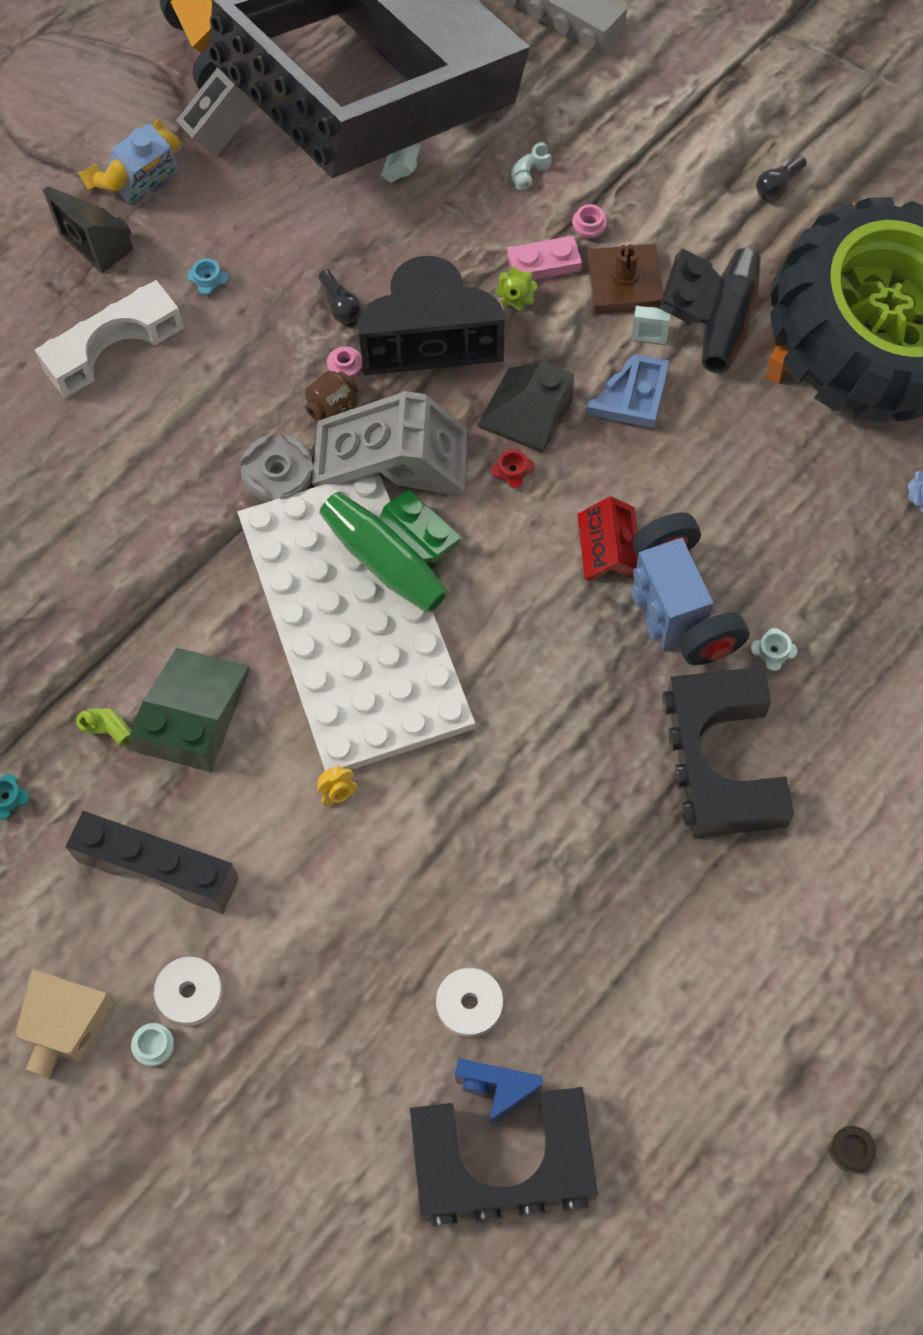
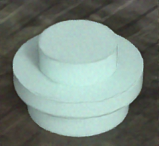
(152, 1044)

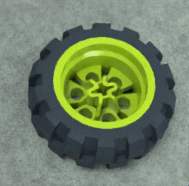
(825, 316)

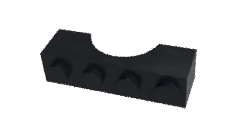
(180, 869)

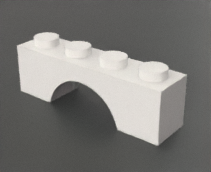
(143, 315)

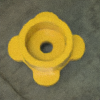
(336, 785)

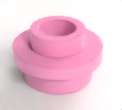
(589, 214)
(344, 353)

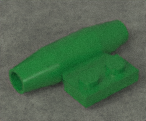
(395, 544)

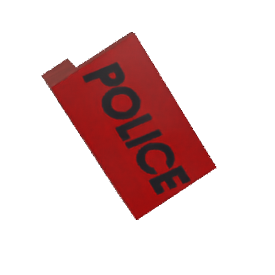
(607, 538)

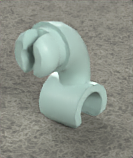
(521, 170)

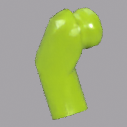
(104, 722)

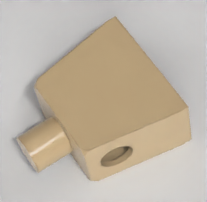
(59, 1020)

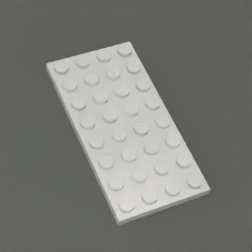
(358, 652)

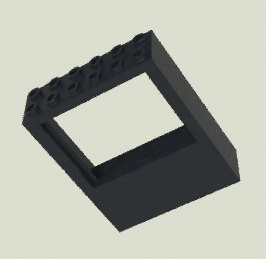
(450, 52)

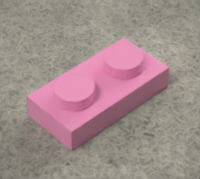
(546, 257)

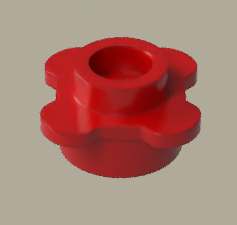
(516, 459)

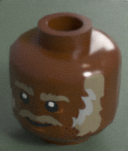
(330, 395)

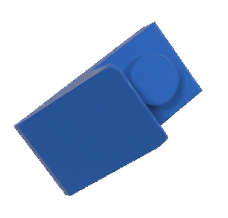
(510, 1086)

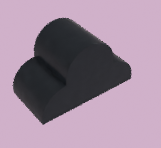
(430, 322)

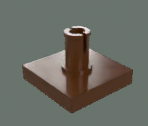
(624, 278)

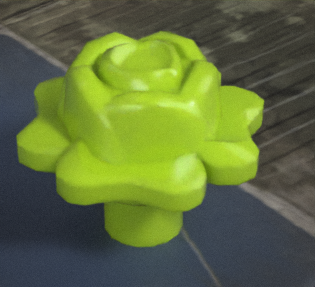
(516, 288)

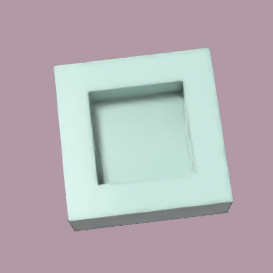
(401, 163)
(650, 325)

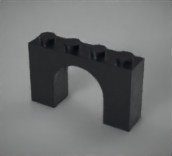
(714, 802)
(562, 1178)

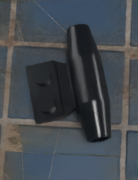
(720, 302)

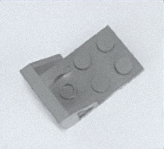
(399, 436)

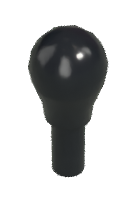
(774, 182)
(344, 305)

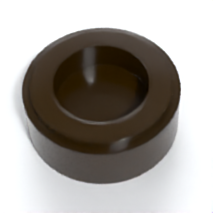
(852, 1149)

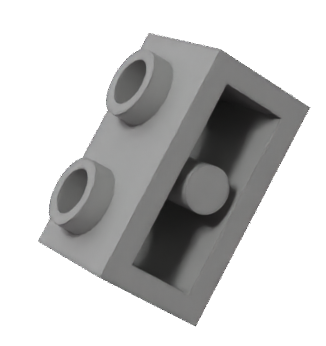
(220, 112)

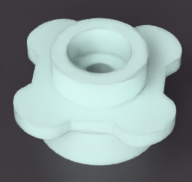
(777, 639)

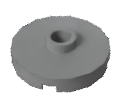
(272, 454)

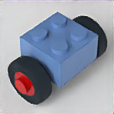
(676, 596)

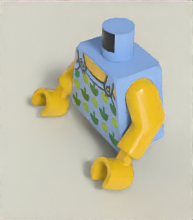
(137, 163)

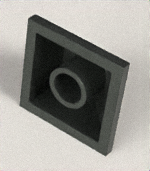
(89, 229)
(529, 404)

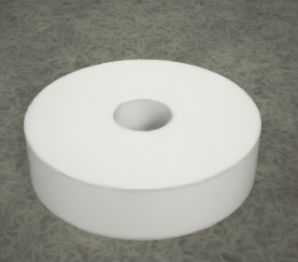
(201, 1004)
(475, 1021)

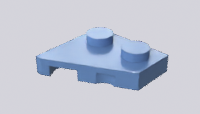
(633, 393)

